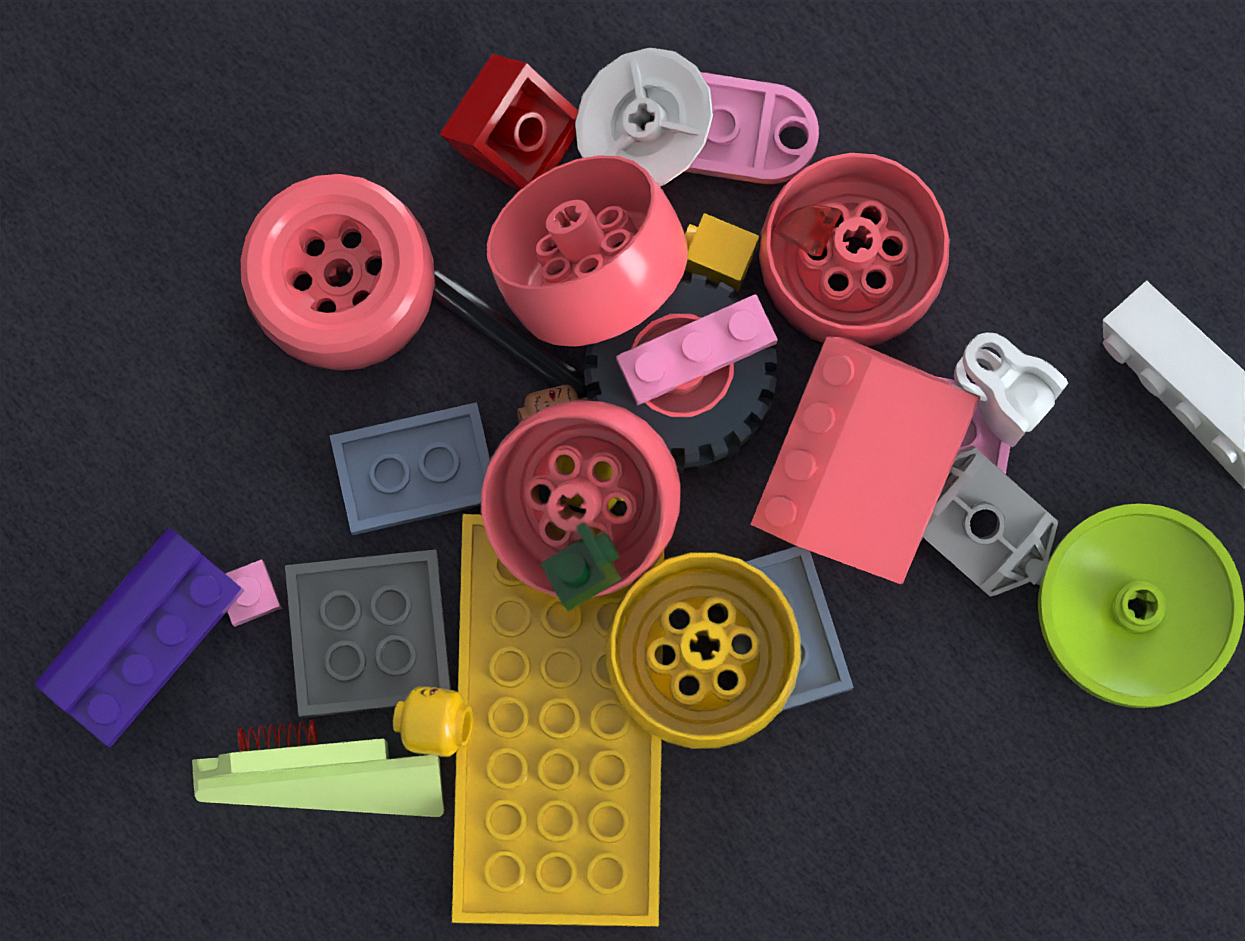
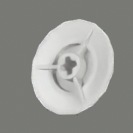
(624, 98)

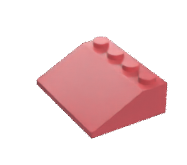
(865, 459)

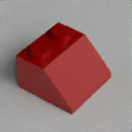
(512, 123)

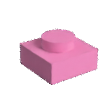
(258, 595)

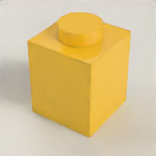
(720, 251)

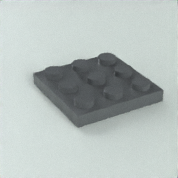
(366, 631)

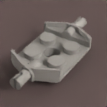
(1023, 533)

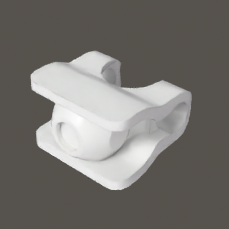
(1014, 389)

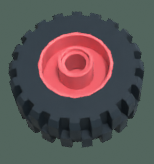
(701, 417)

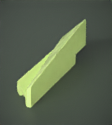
(324, 777)

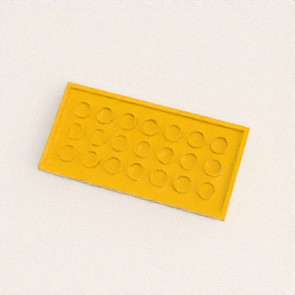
(555, 773)

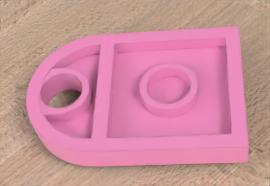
(746, 131)

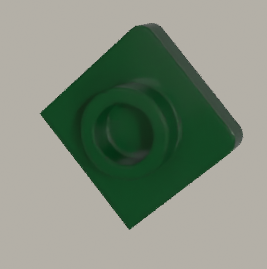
(583, 567)

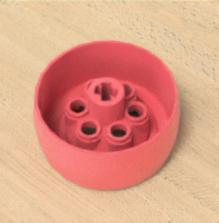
(327, 211)
(905, 214)
(569, 225)
(589, 433)

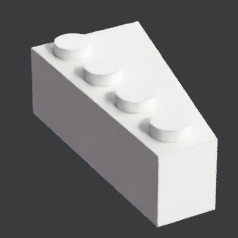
(1182, 370)

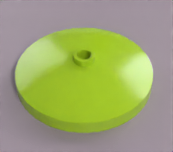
(1187, 599)

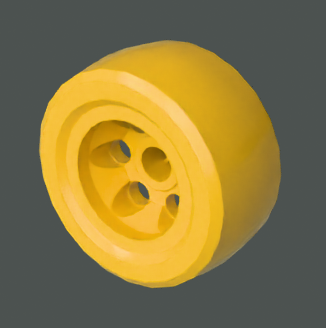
(652, 691)

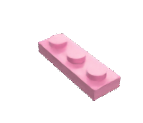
(696, 349)

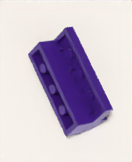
(139, 637)

